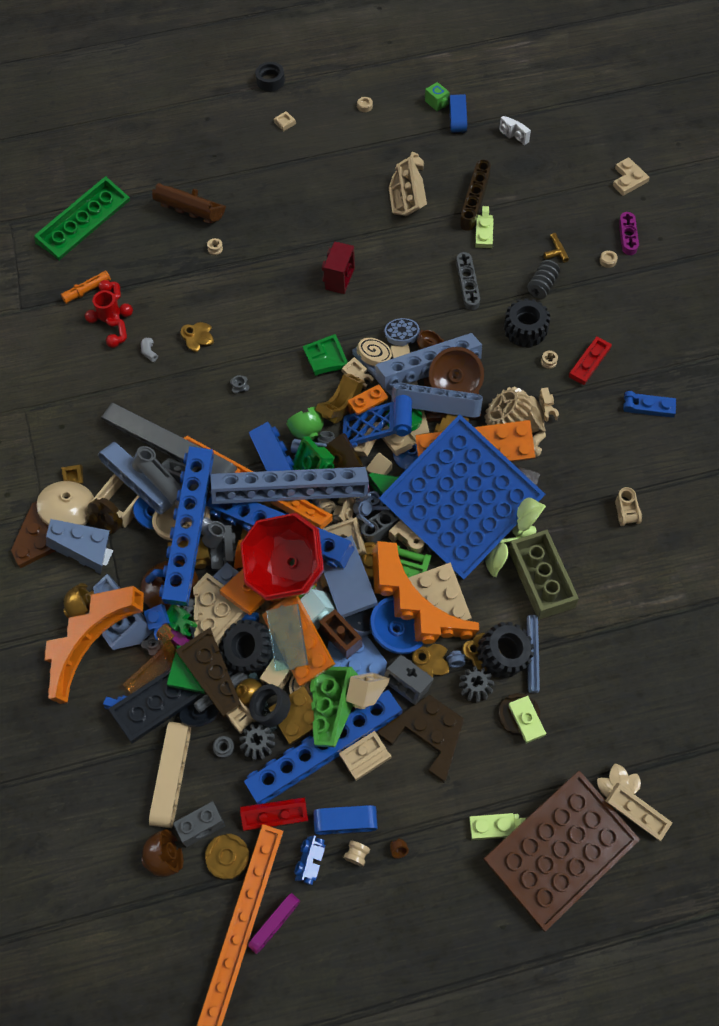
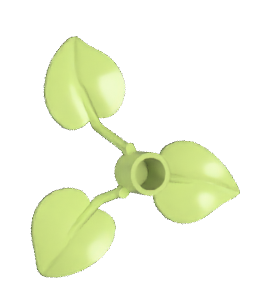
(527, 514)

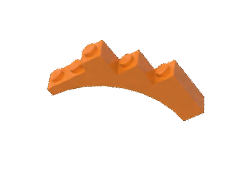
(410, 604)
(82, 630)

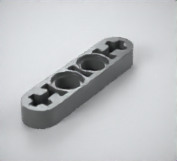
(470, 280)

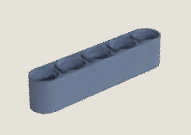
(440, 399)
(120, 464)

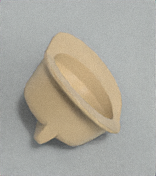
(536, 416)

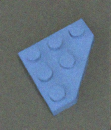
(363, 661)

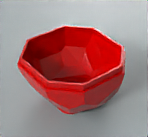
(268, 555)

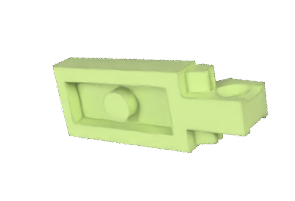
(484, 229)
(493, 825)

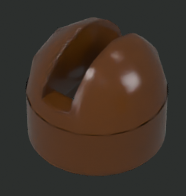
(399, 853)

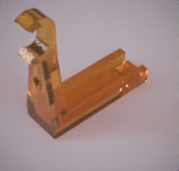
(157, 664)

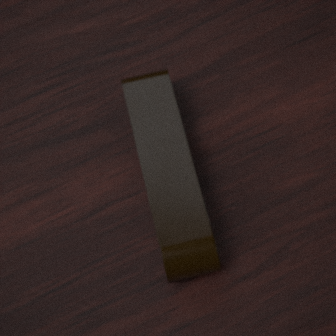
(475, 195)

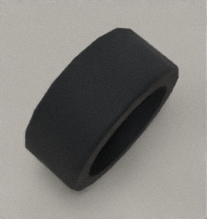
(270, 84)
(259, 699)

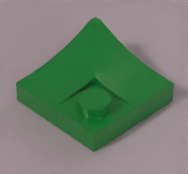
(325, 355)

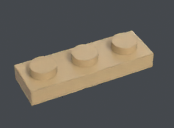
(638, 811)

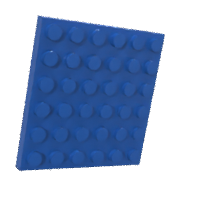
(460, 496)

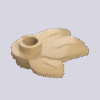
(618, 775)

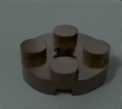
(96, 512)

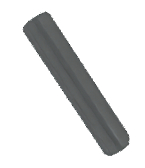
(205, 702)

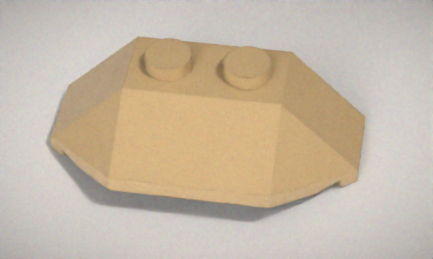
(406, 189)

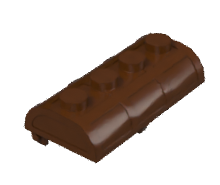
(187, 202)

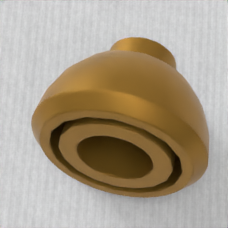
(246, 689)

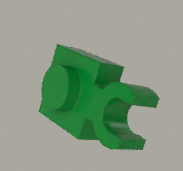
(178, 619)

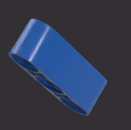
(458, 113)
(345, 820)

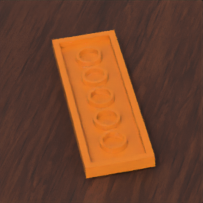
(511, 439)

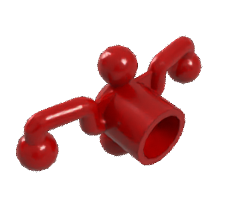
(108, 311)

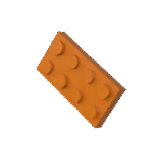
(317, 654)

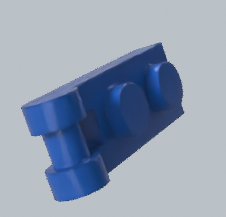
(649, 404)

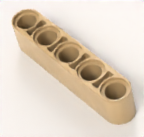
(170, 775)

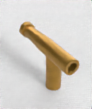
(559, 250)

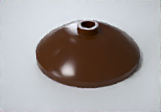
(461, 361)
(152, 590)

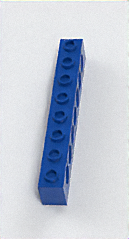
(335, 558)
(181, 594)
(319, 758)

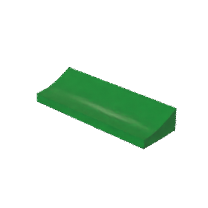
(81, 218)

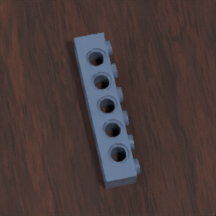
(417, 364)

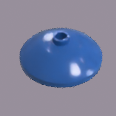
(382, 624)

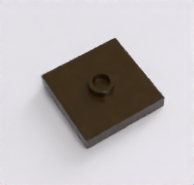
(343, 452)

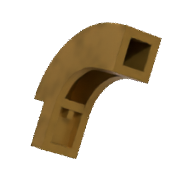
(337, 405)

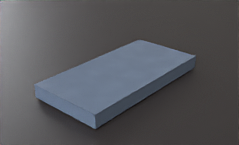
(350, 585)

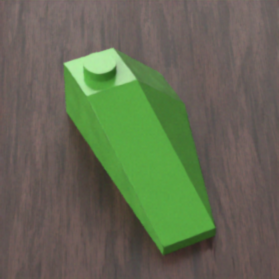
(330, 704)

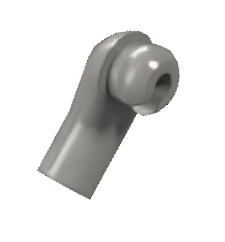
(146, 349)

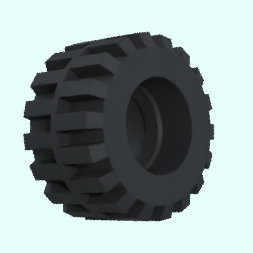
(526, 311)
(515, 639)
(235, 641)

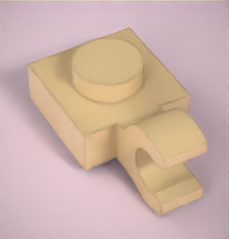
(546, 401)

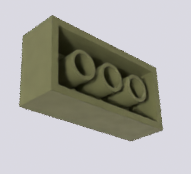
(543, 574)

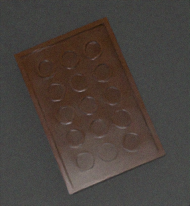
(561, 850)

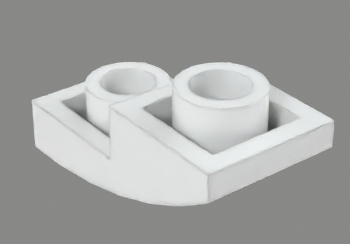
(514, 128)

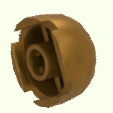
(77, 601)

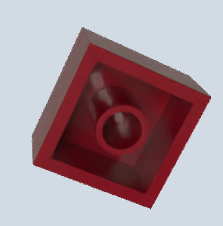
(338, 267)

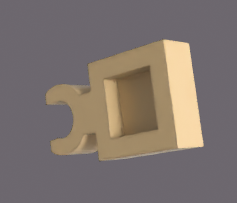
(357, 369)

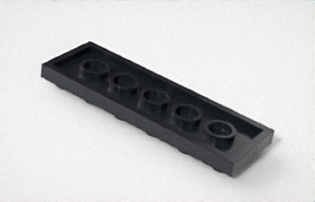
(153, 705)

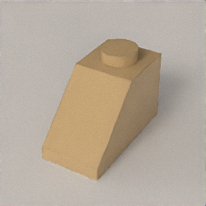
(366, 689)

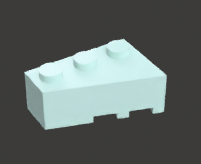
(318, 605)

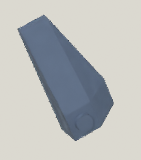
(127, 631)

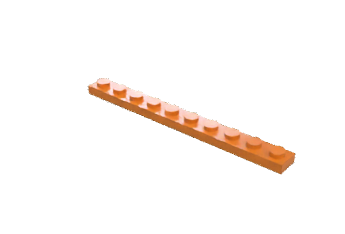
(307, 510)
(240, 927)

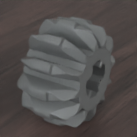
(481, 690)
(250, 745)

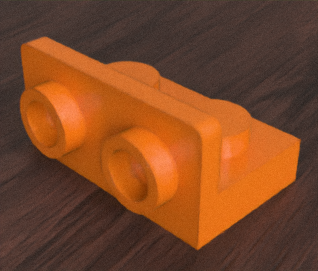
(367, 400)

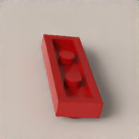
(590, 360)
(274, 813)

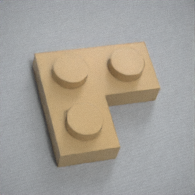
(631, 177)

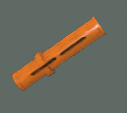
(79, 290)

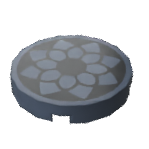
(401, 331)

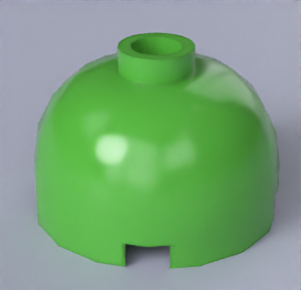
(306, 424)

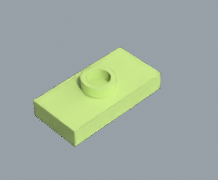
(527, 719)

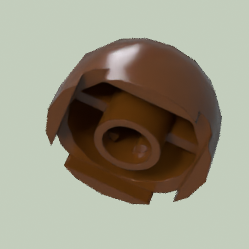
(161, 854)

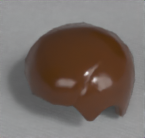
(428, 338)

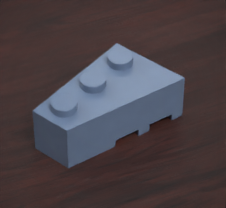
(79, 542)

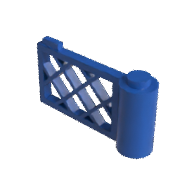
(398, 419)

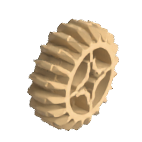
(508, 407)

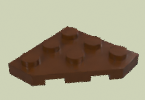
(31, 540)

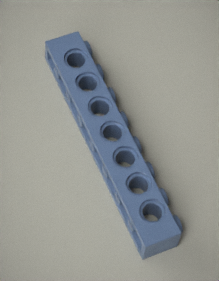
(289, 485)

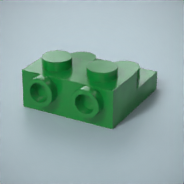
(311, 456)

